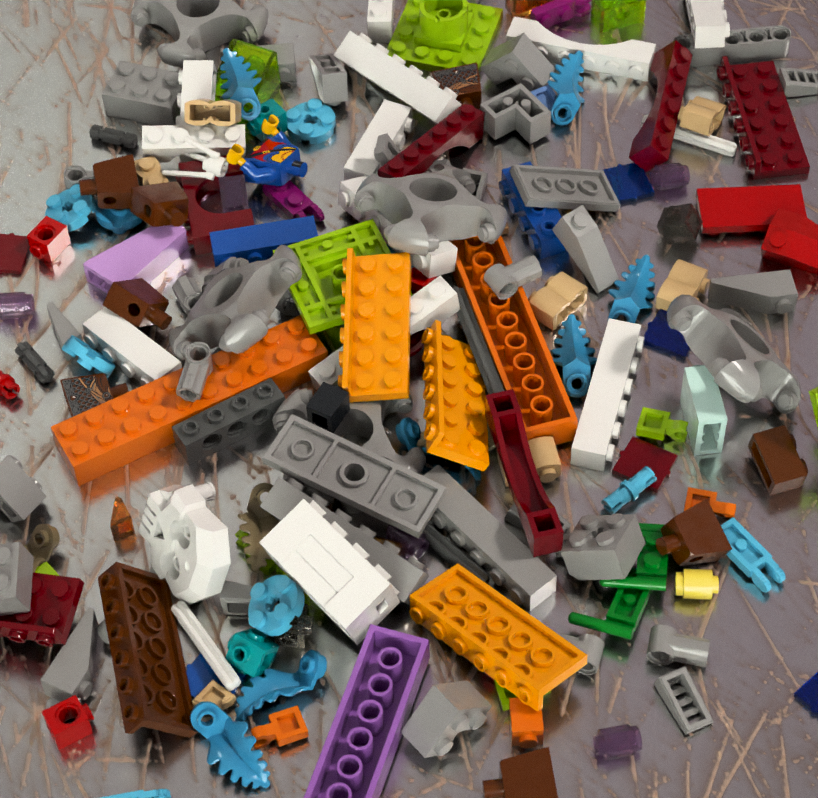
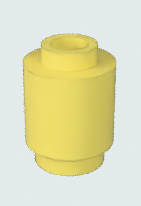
(696, 584)

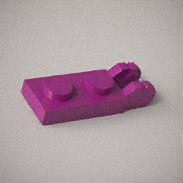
(559, 11)
(293, 201)

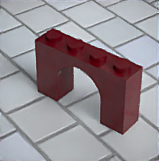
(203, 221)

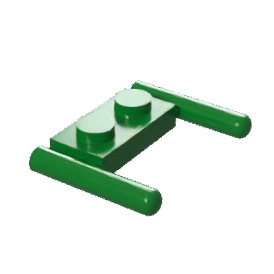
(651, 565)
(622, 615)

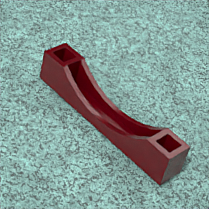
(459, 128)
(656, 135)
(533, 505)

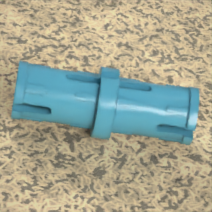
(629, 490)

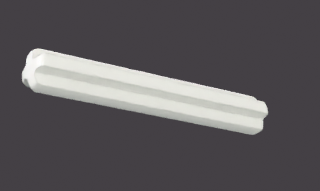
(709, 143)
(206, 645)

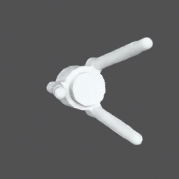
(212, 163)

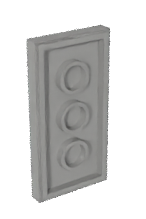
(564, 188)

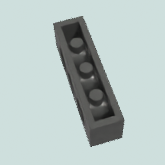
(227, 421)

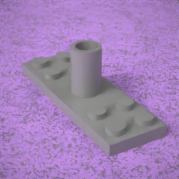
(354, 476)

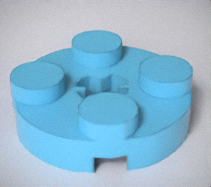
(311, 111)
(81, 206)
(87, 356)
(264, 597)

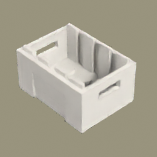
(331, 569)

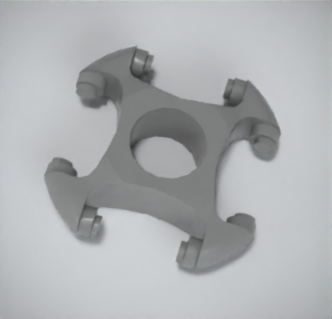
(195, 34)
(430, 209)
(237, 303)
(734, 353)
(363, 420)

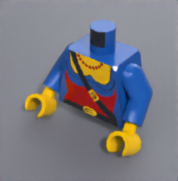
(272, 160)

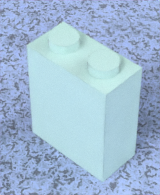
(703, 410)

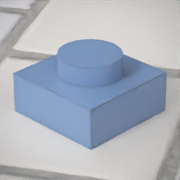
(545, 95)

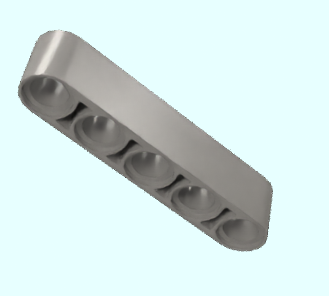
(742, 46)

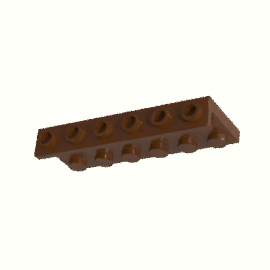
(146, 651)

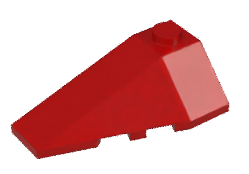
(792, 241)

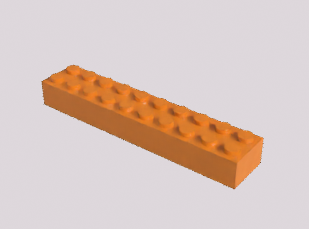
(515, 343)
(144, 417)

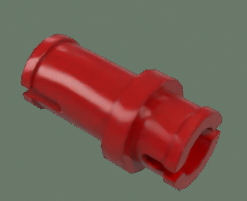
(7, 384)

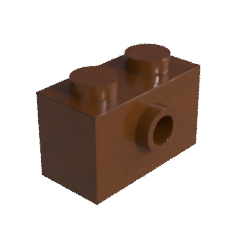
(778, 460)

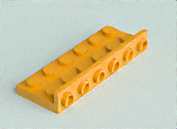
(376, 326)
(453, 401)
(495, 635)

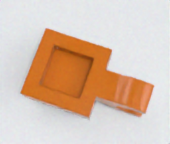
(696, 496)
(284, 726)

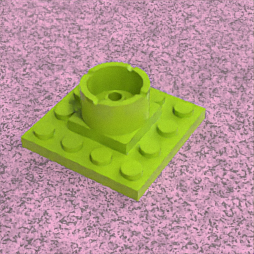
(444, 33)
(319, 289)

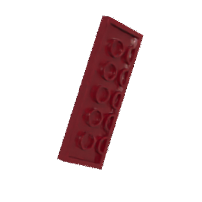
(762, 119)
(51, 611)

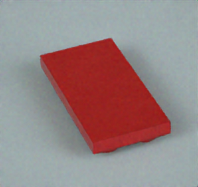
(746, 207)

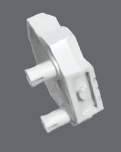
(186, 541)

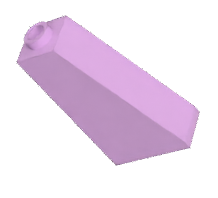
(137, 257)

